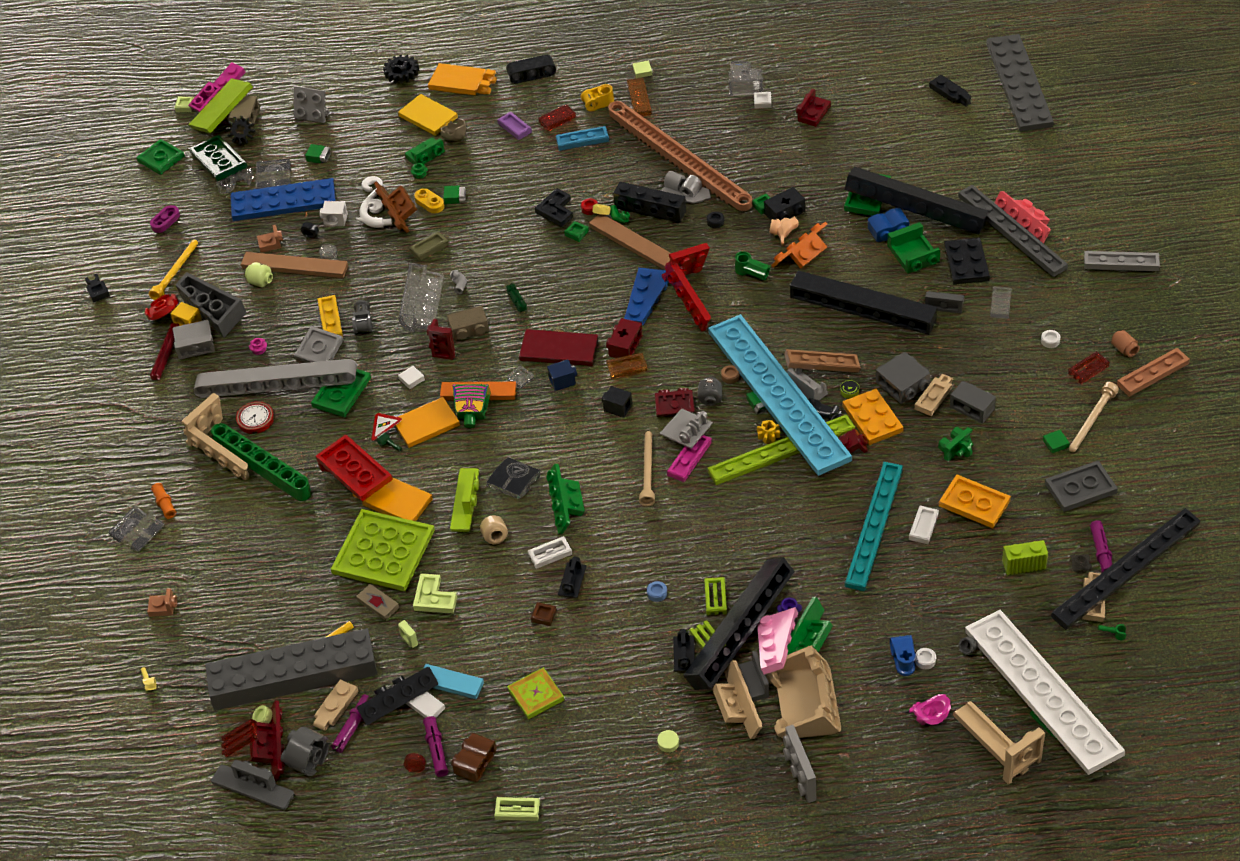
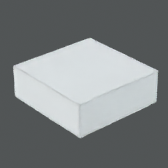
(762, 100)
(411, 377)

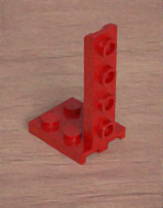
(684, 263)

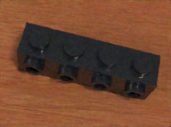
(650, 202)

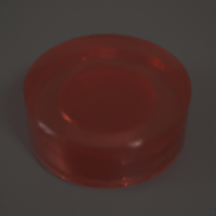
(414, 762)

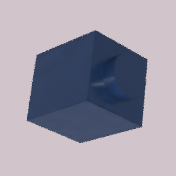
(562, 375)

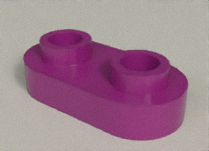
(165, 218)

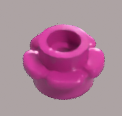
(258, 346)

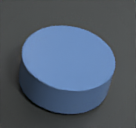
(657, 591)

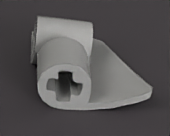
(688, 187)

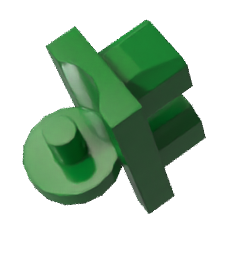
(958, 446)

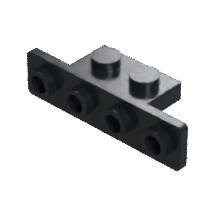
(396, 695)

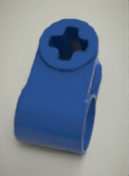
(904, 654)

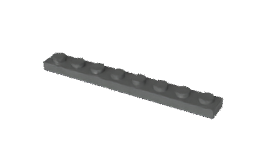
(1015, 232)

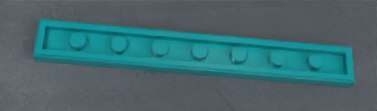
(873, 526)

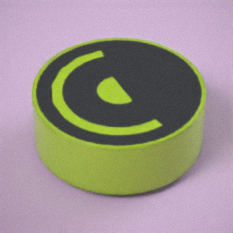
(849, 389)

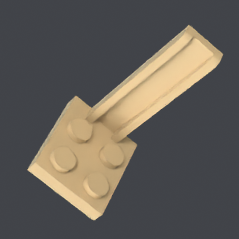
(198, 425)
(1013, 756)

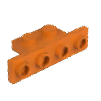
(805, 250)

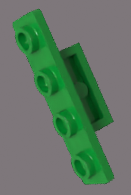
(565, 498)
(810, 628)

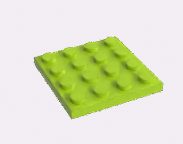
(383, 550)

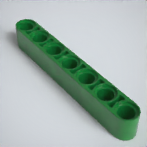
(263, 462)

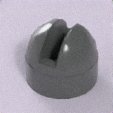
(965, 643)

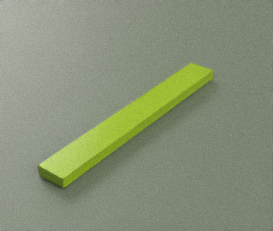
(768, 454)

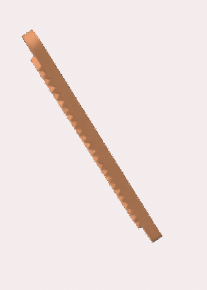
(680, 156)

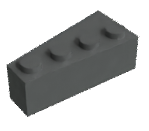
(214, 304)

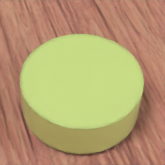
(262, 714)
(668, 741)

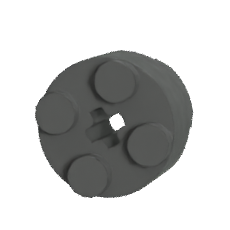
(305, 750)

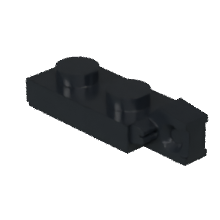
(950, 90)

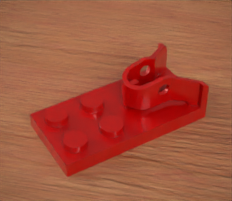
(353, 467)

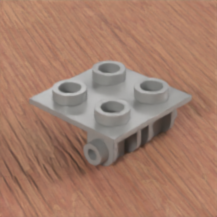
(310, 104)
(687, 427)

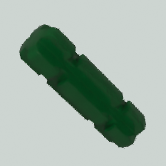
(516, 297)

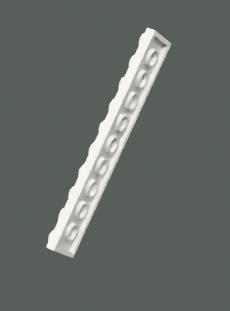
(1045, 692)

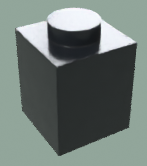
(617, 401)

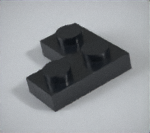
(553, 207)

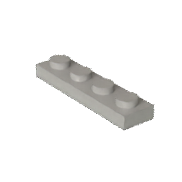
(1121, 261)

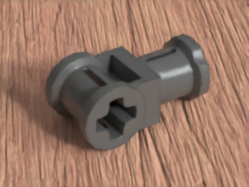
(361, 318)

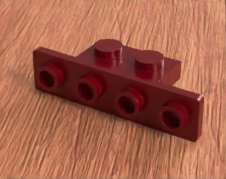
(268, 745)

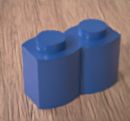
(882, 224)

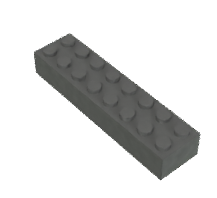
(290, 669)

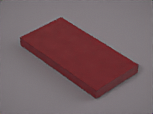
(558, 346)

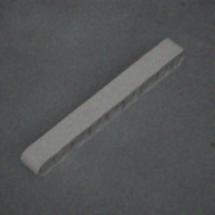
(276, 378)

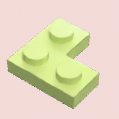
(430, 599)

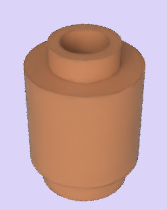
(1125, 343)

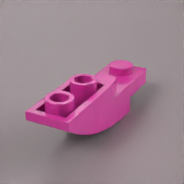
(211, 89)

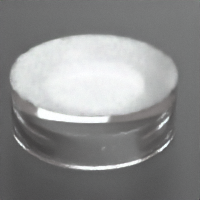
(328, 252)

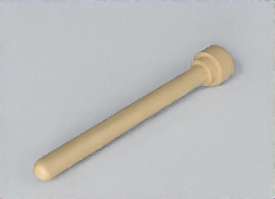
(1108, 392)
(647, 497)

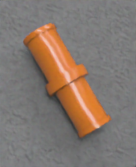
(163, 500)

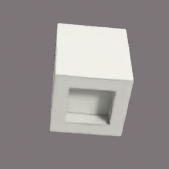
(334, 213)

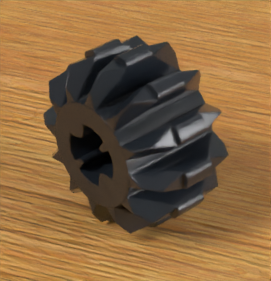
(235, 128)

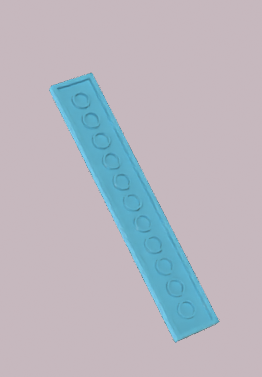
(780, 395)

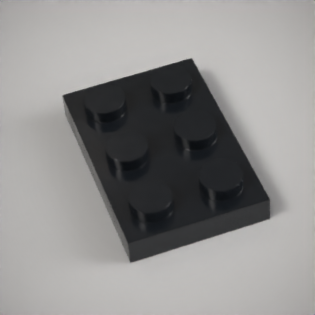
(966, 261)

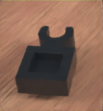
(96, 288)

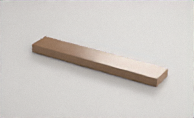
(630, 240)
(297, 265)

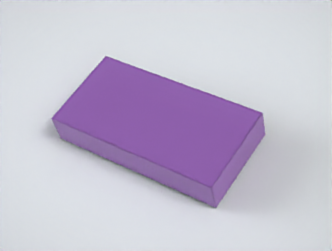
(514, 125)

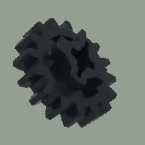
(401, 69)

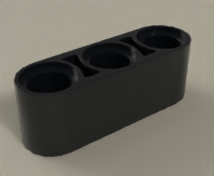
(531, 69)

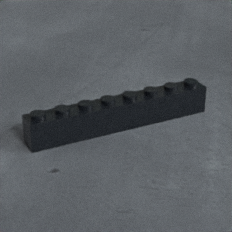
(916, 200)
(863, 302)
(738, 624)

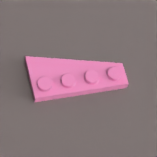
(773, 639)

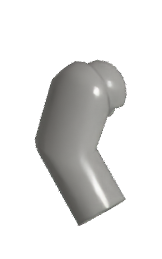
(460, 281)

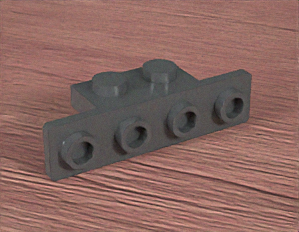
(253, 783)

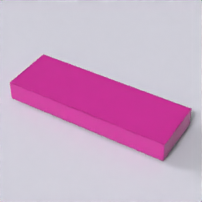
(688, 459)

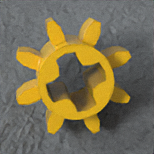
(768, 431)

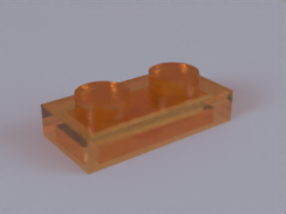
(626, 365)

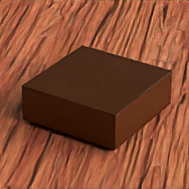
(543, 614)

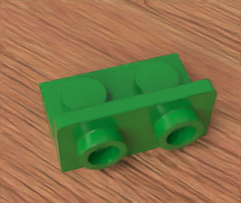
(425, 151)

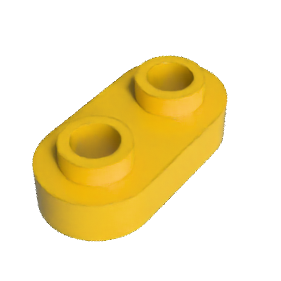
(429, 200)

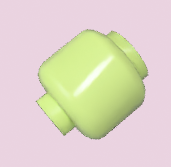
(258, 274)

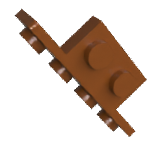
(398, 203)

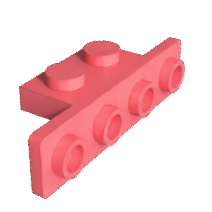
(1025, 214)

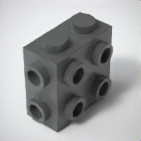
(903, 377)

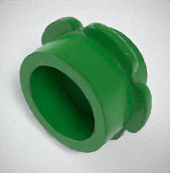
(419, 170)

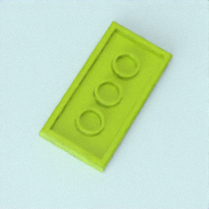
(220, 105)

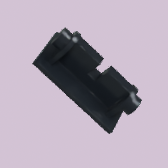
(572, 578)
(683, 650)

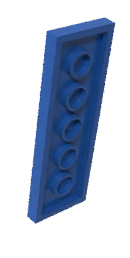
(281, 199)

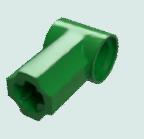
(746, 265)

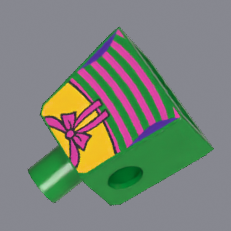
(471, 402)

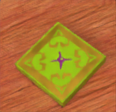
(535, 693)

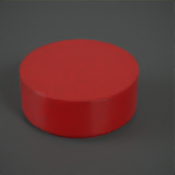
(587, 206)

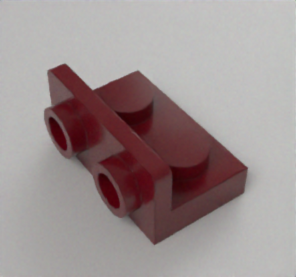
(812, 109)
(441, 341)
(671, 402)

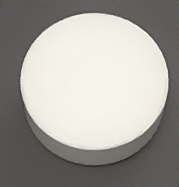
(1050, 339)
(925, 658)

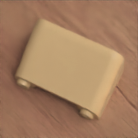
(806, 695)

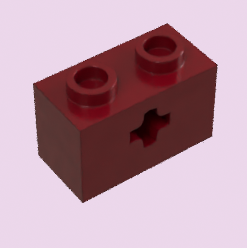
(624, 338)

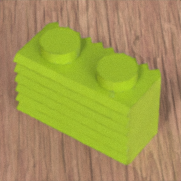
(1025, 557)

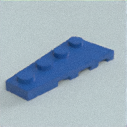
(645, 293)

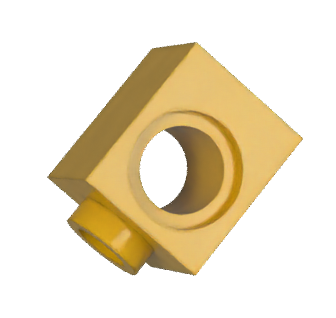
(185, 314)

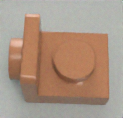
(270, 241)
(162, 604)

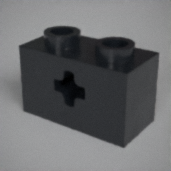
(784, 205)

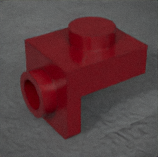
(854, 440)

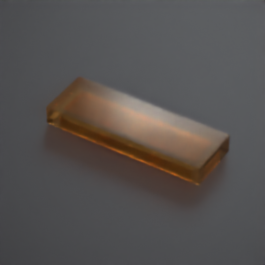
(639, 96)

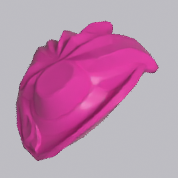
(933, 710)

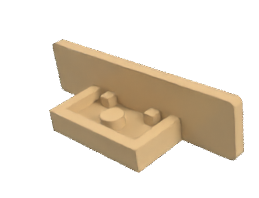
(736, 701)

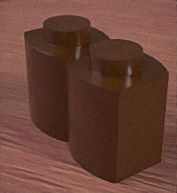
(473, 757)

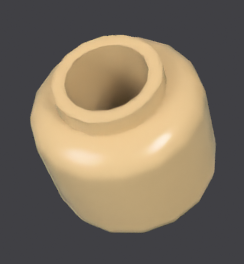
(493, 529)

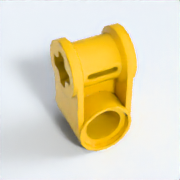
(599, 97)

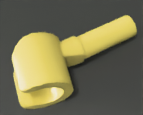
(150, 683)

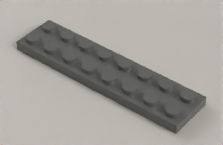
(1019, 83)

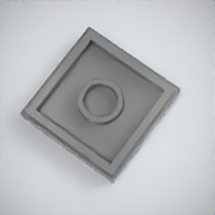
(318, 346)

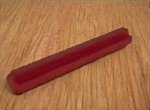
(164, 353)

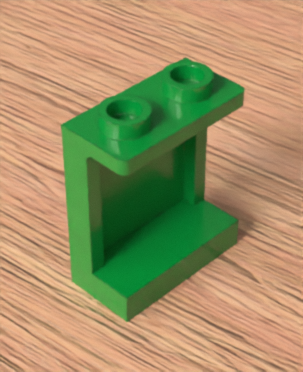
(912, 248)

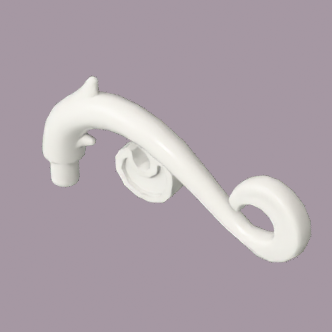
(373, 205)

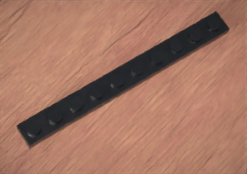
(1125, 569)

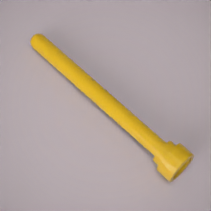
(158, 290)

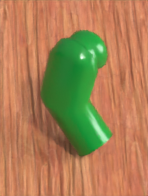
(619, 217)

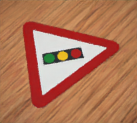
(383, 423)

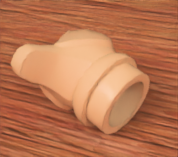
(783, 227)

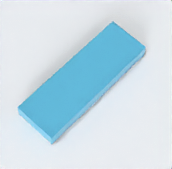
(456, 682)

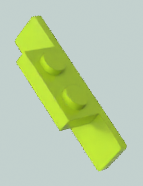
(465, 499)

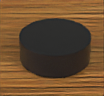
(715, 219)
(309, 230)

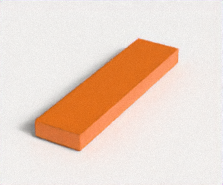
(498, 390)

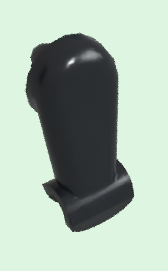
(825, 410)

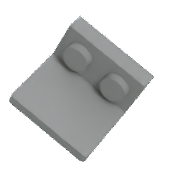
(193, 339)

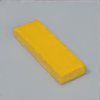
(330, 315)

